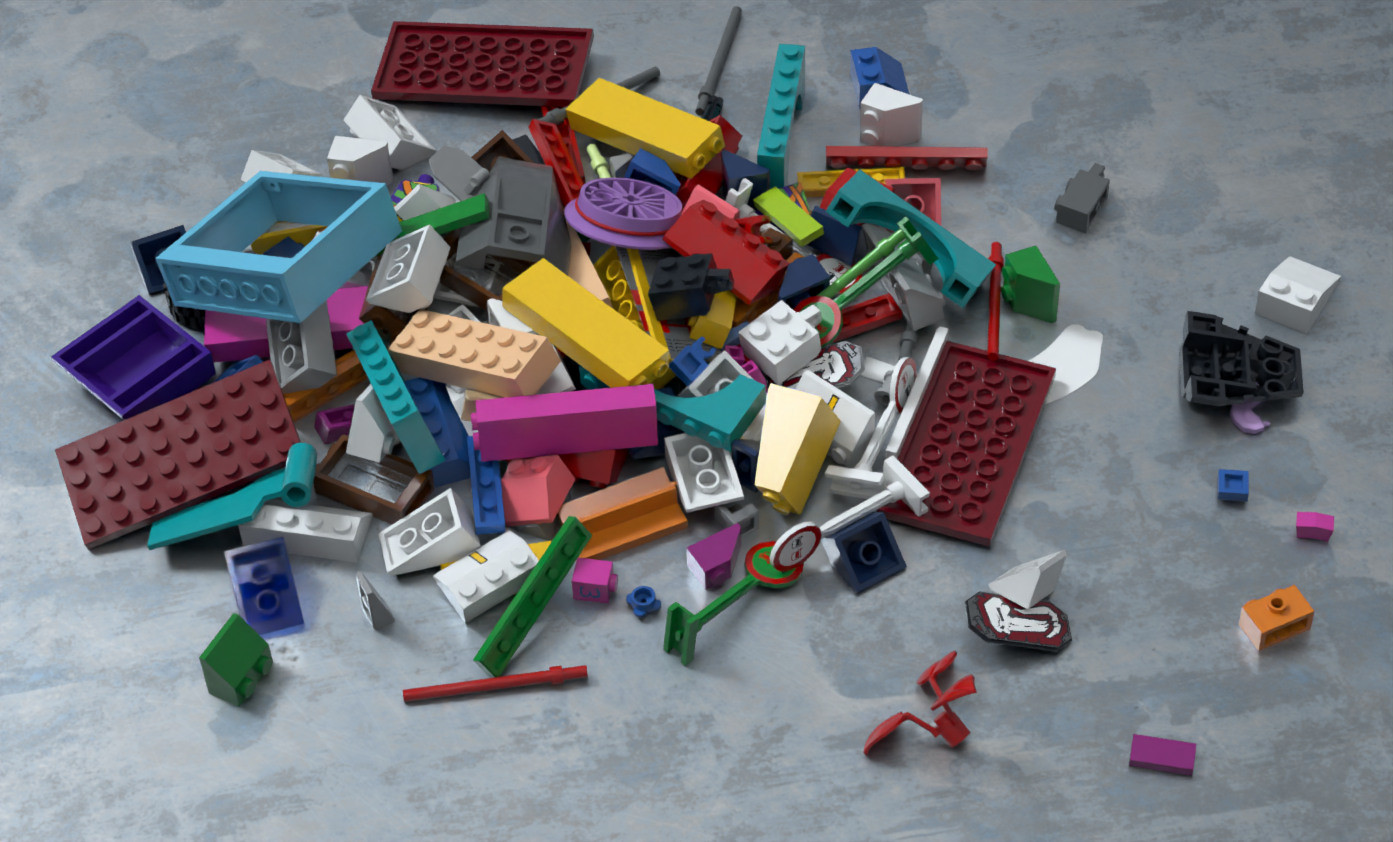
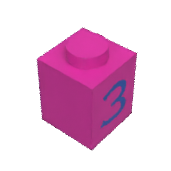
(593, 580)

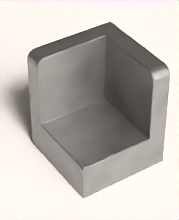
(746, 517)

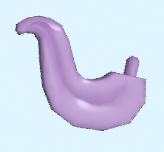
(1246, 419)

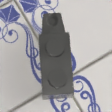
(1082, 199)

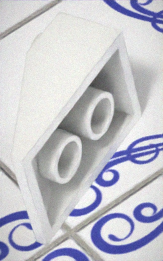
(1295, 294)
(715, 377)
(702, 472)
(430, 535)

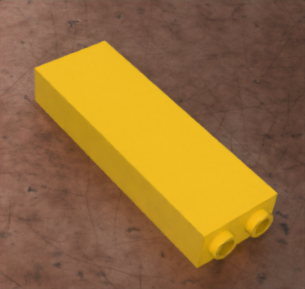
(637, 122)
(584, 327)

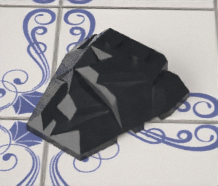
(1224, 364)

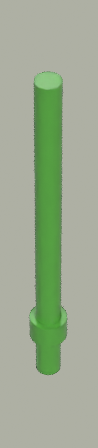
(884, 247)

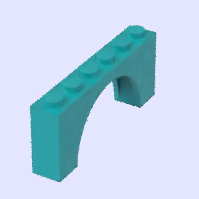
(784, 97)
(870, 202)
(395, 397)
(712, 417)

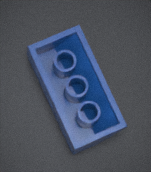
(446, 428)

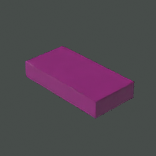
(1162, 754)

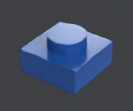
(1233, 485)

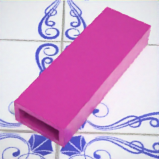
(242, 336)
(565, 422)

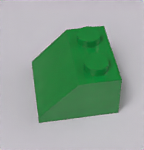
(1030, 284)
(235, 661)

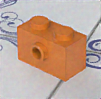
(1276, 617)

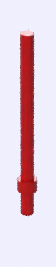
(994, 301)
(555, 675)

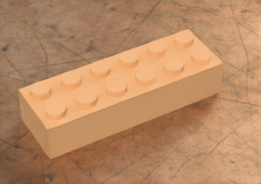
(474, 355)

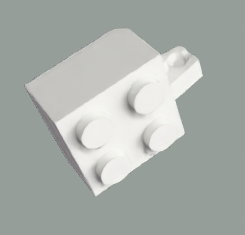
(782, 340)

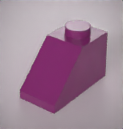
(715, 556)

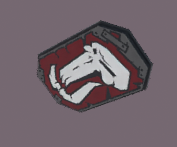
(1007, 623)

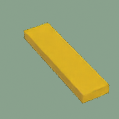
(817, 182)

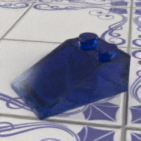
(265, 585)

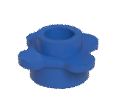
(643, 594)

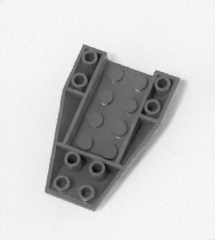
(523, 218)

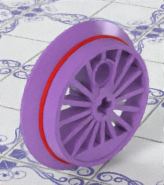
(624, 213)

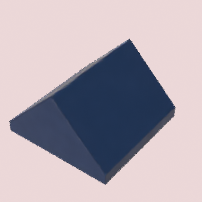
(736, 169)
(838, 240)
(145, 253)

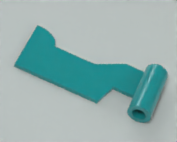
(291, 483)

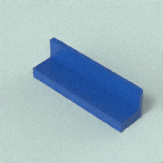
(485, 493)

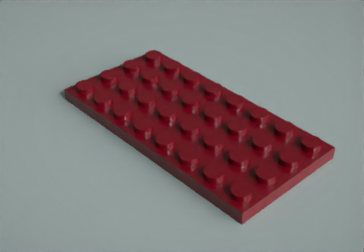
(483, 64)
(971, 440)
(178, 454)

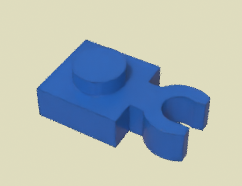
(691, 361)

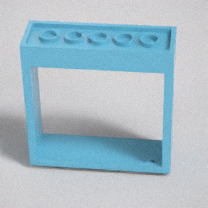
(213, 274)

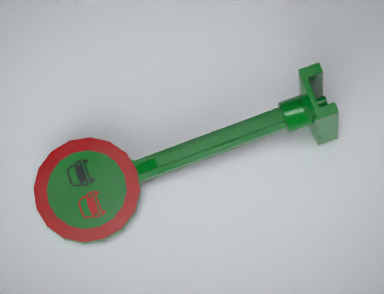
(832, 309)
(683, 625)

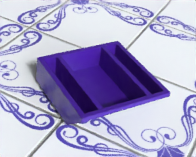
(136, 360)

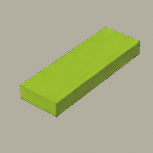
(788, 216)

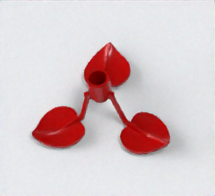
(947, 722)

